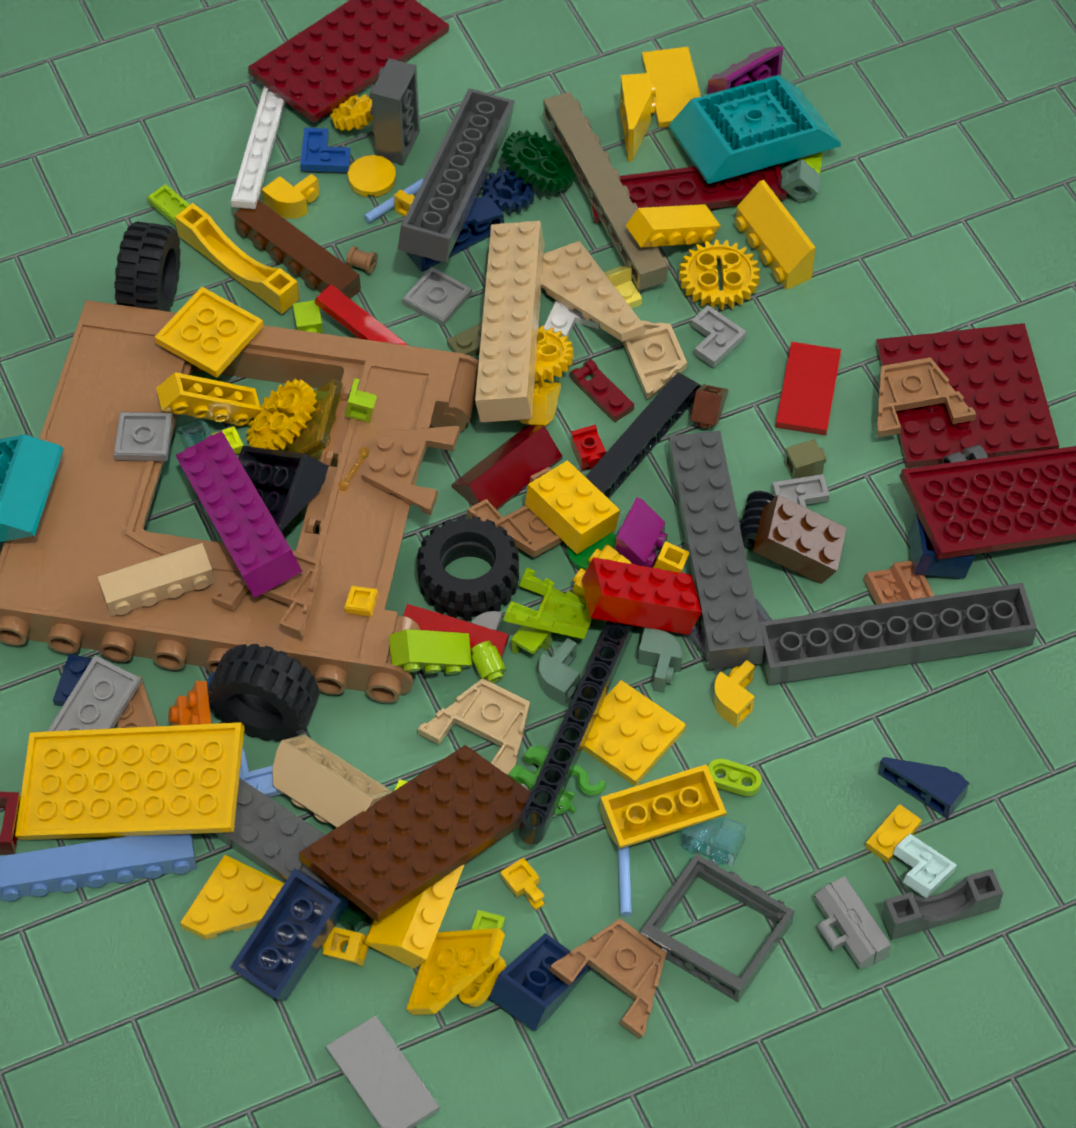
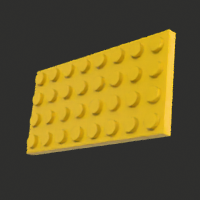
(131, 781)

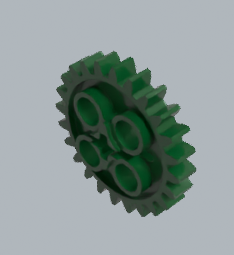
(538, 161)

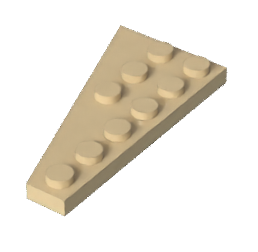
(580, 284)

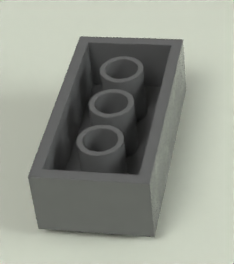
(395, 111)

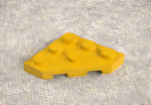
(231, 900)
(451, 966)

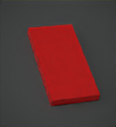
(808, 388)

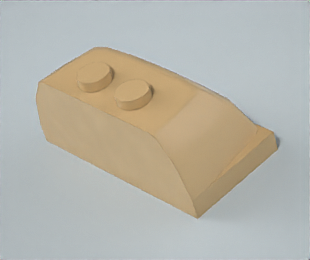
(323, 781)

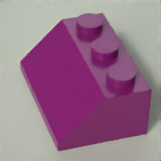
(755, 67)

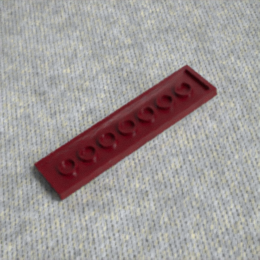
(688, 187)

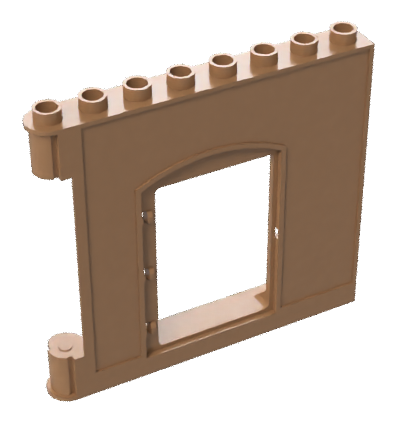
(102, 505)

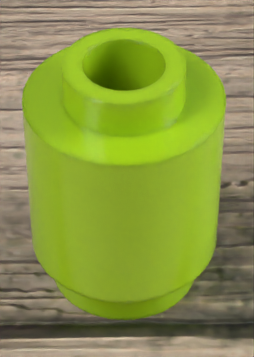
(488, 662)

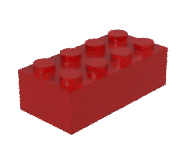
(641, 596)

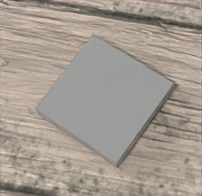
(437, 296)
(143, 436)

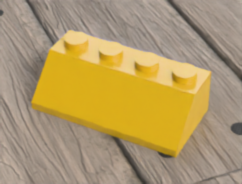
(775, 236)
(661, 806)
(412, 928)

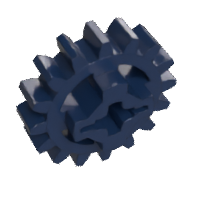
(508, 191)

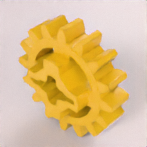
(353, 113)

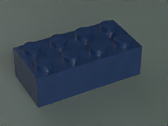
(289, 935)

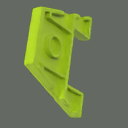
(557, 613)

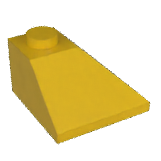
(544, 403)

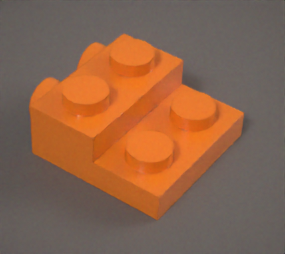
(191, 708)

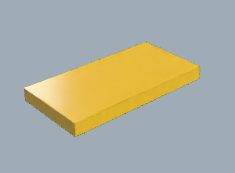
(674, 81)

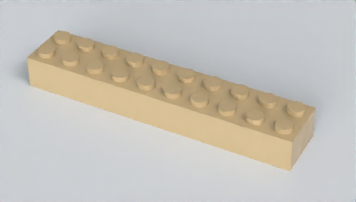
(510, 322)

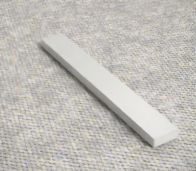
(258, 150)

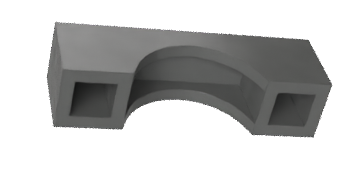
(969, 898)

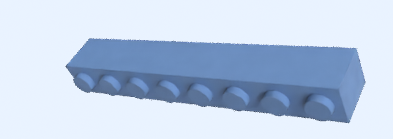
(94, 864)

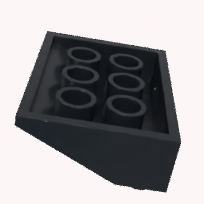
(283, 480)

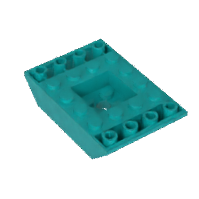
(750, 128)
(25, 483)

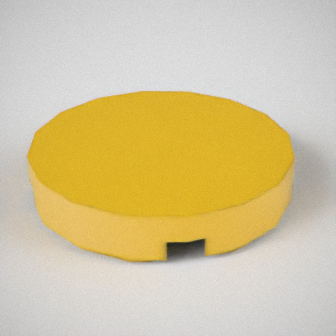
(372, 176)

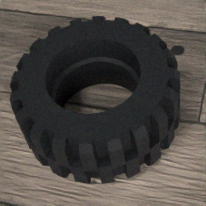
(148, 266)
(468, 539)
(263, 692)

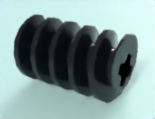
(751, 517)

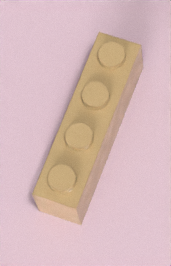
(156, 580)

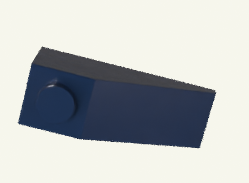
(927, 783)

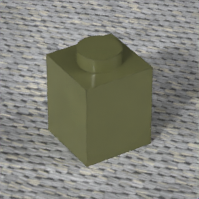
(805, 459)

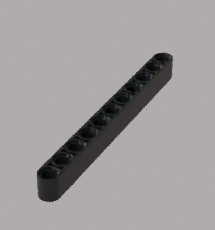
(574, 732)

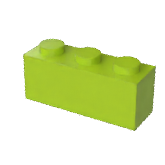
(430, 651)

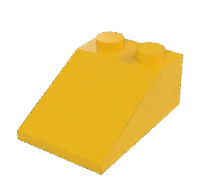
(636, 109)

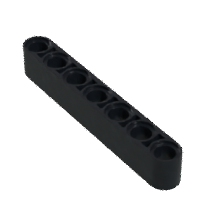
(643, 434)

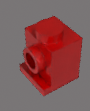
(587, 446)

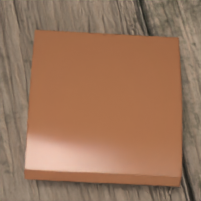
(897, 584)

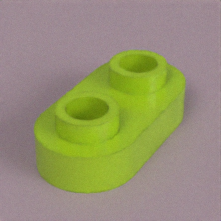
(735, 775)

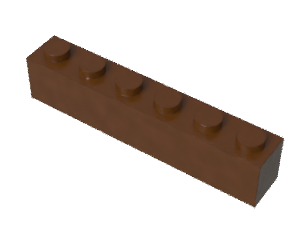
(295, 250)

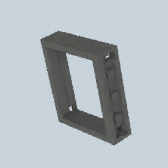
(696, 963)

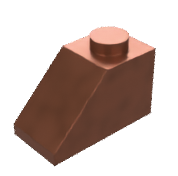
(708, 405)

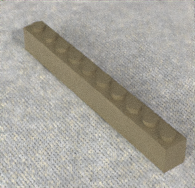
(602, 187)

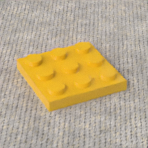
(209, 331)
(631, 733)

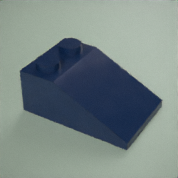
(529, 988)

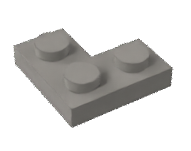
(720, 334)
(803, 490)

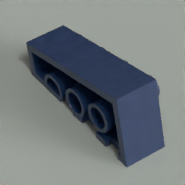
(475, 229)

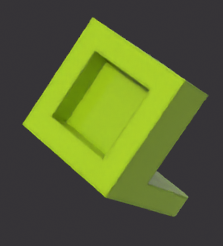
(360, 404)
(530, 640)

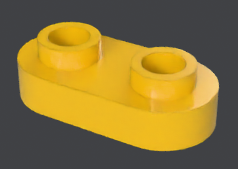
(480, 989)

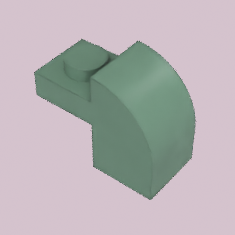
(660, 651)
(555, 675)

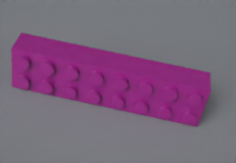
(239, 514)

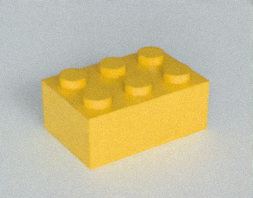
(572, 507)

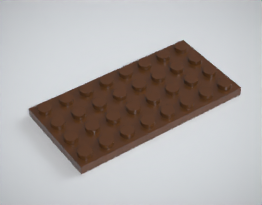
(418, 833)

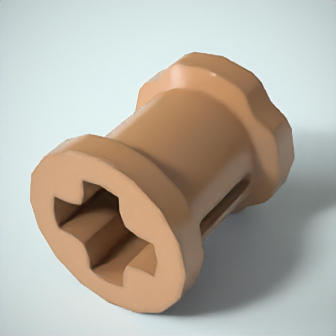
(361, 259)

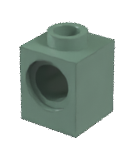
(800, 181)

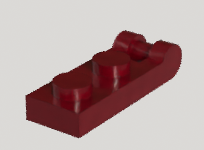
(602, 391)

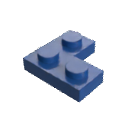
(320, 157)

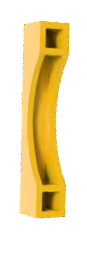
(266, 282)

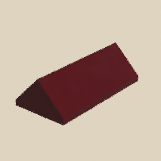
(509, 467)

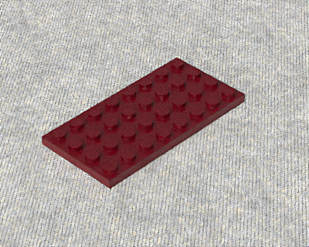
(345, 52)
(996, 501)

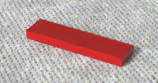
(354, 317)
(435, 621)

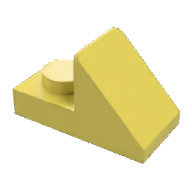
(621, 279)

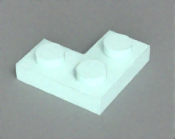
(928, 865)

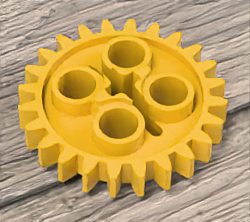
(700, 274)
(553, 354)
(282, 415)

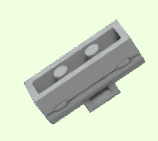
(853, 921)

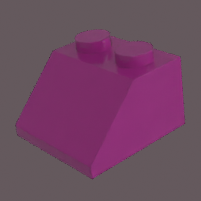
(641, 535)

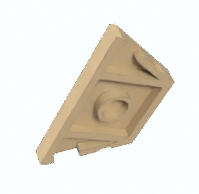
(655, 356)

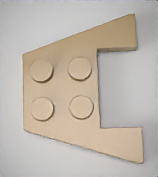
(488, 713)

